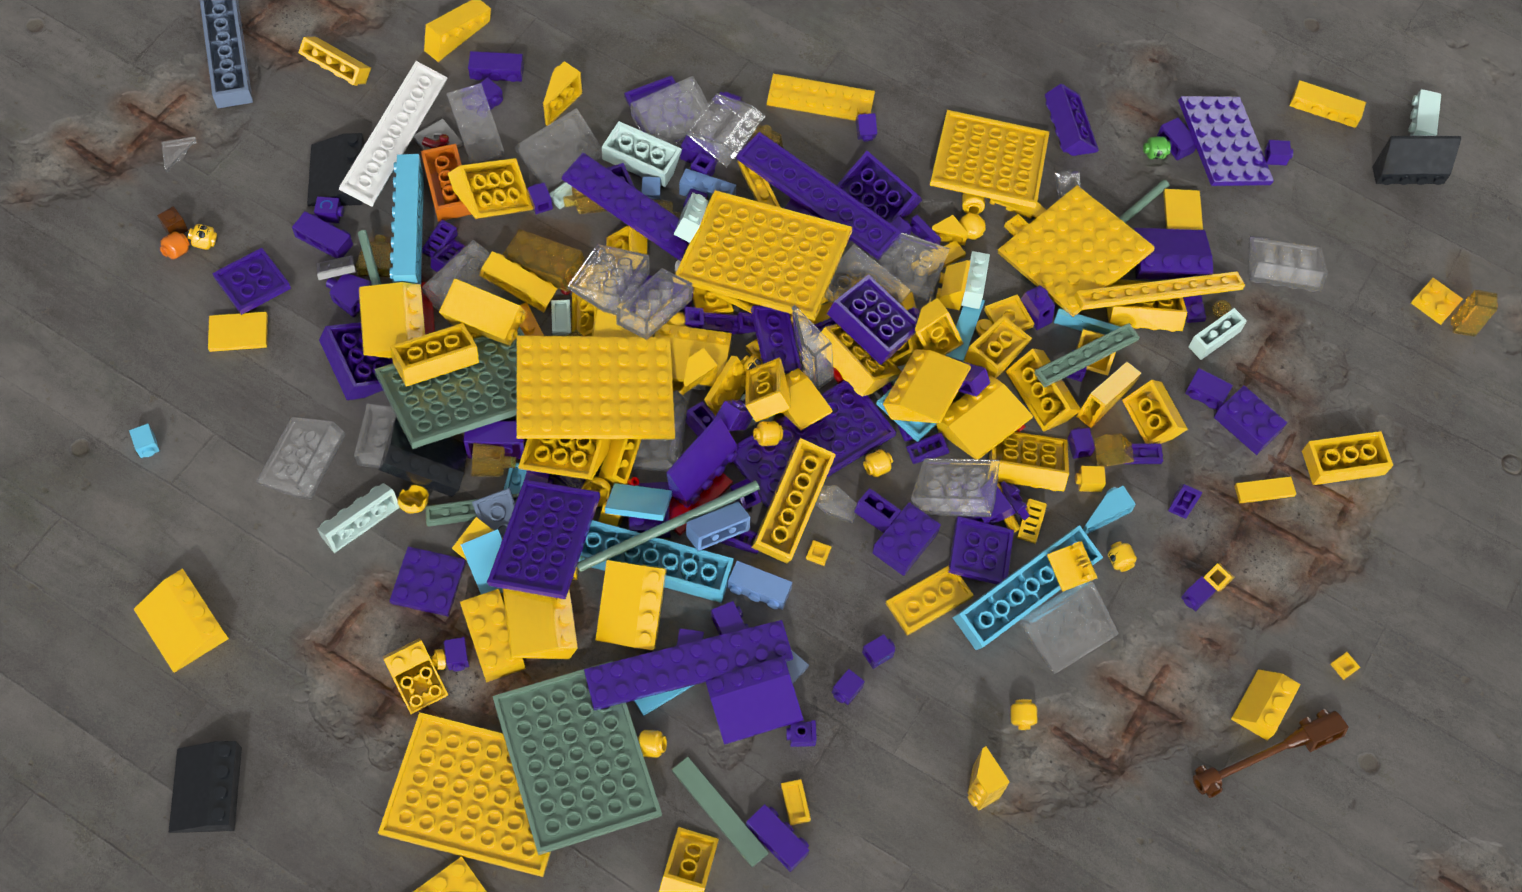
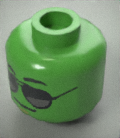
(1157, 147)

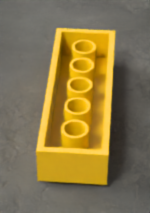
(793, 501)

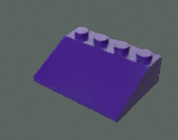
(879, 189)
(1175, 254)
(873, 319)
(351, 367)
(702, 463)
(754, 700)

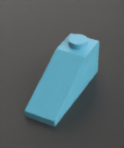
(1113, 506)

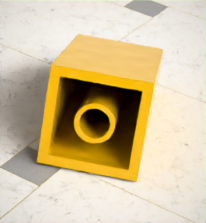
(482, 312)

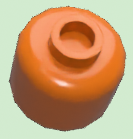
(174, 245)

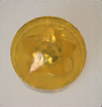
(1221, 308)

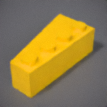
(454, 28)

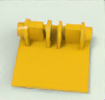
(1072, 566)

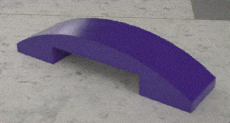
(733, 324)

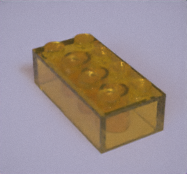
(545, 258)

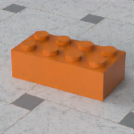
(437, 164)

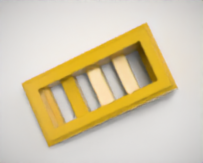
(1034, 509)

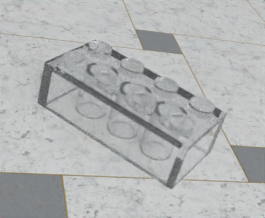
(475, 124)
(654, 303)

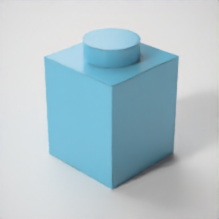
(144, 441)

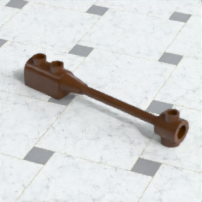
(1312, 734)

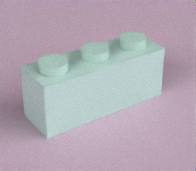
(1425, 113)
(691, 217)
(976, 280)
(1217, 333)

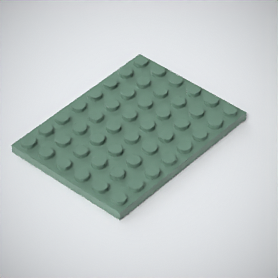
(456, 399)
(574, 763)

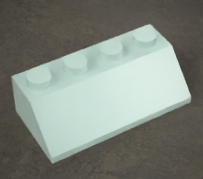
(641, 153)
(358, 517)

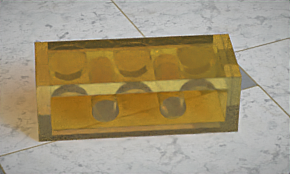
(1474, 313)

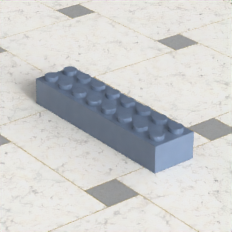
(226, 52)

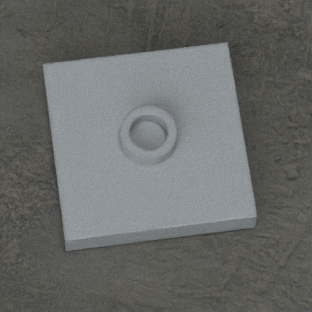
(434, 131)
(335, 267)

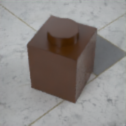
(172, 221)

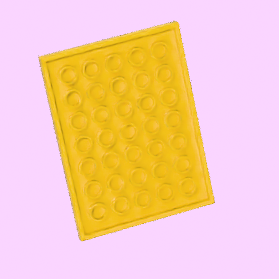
(764, 254)
(594, 388)
(461, 797)

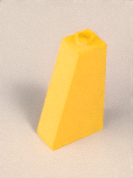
(1108, 394)

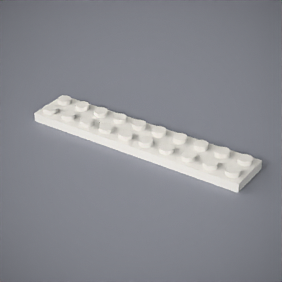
(393, 134)

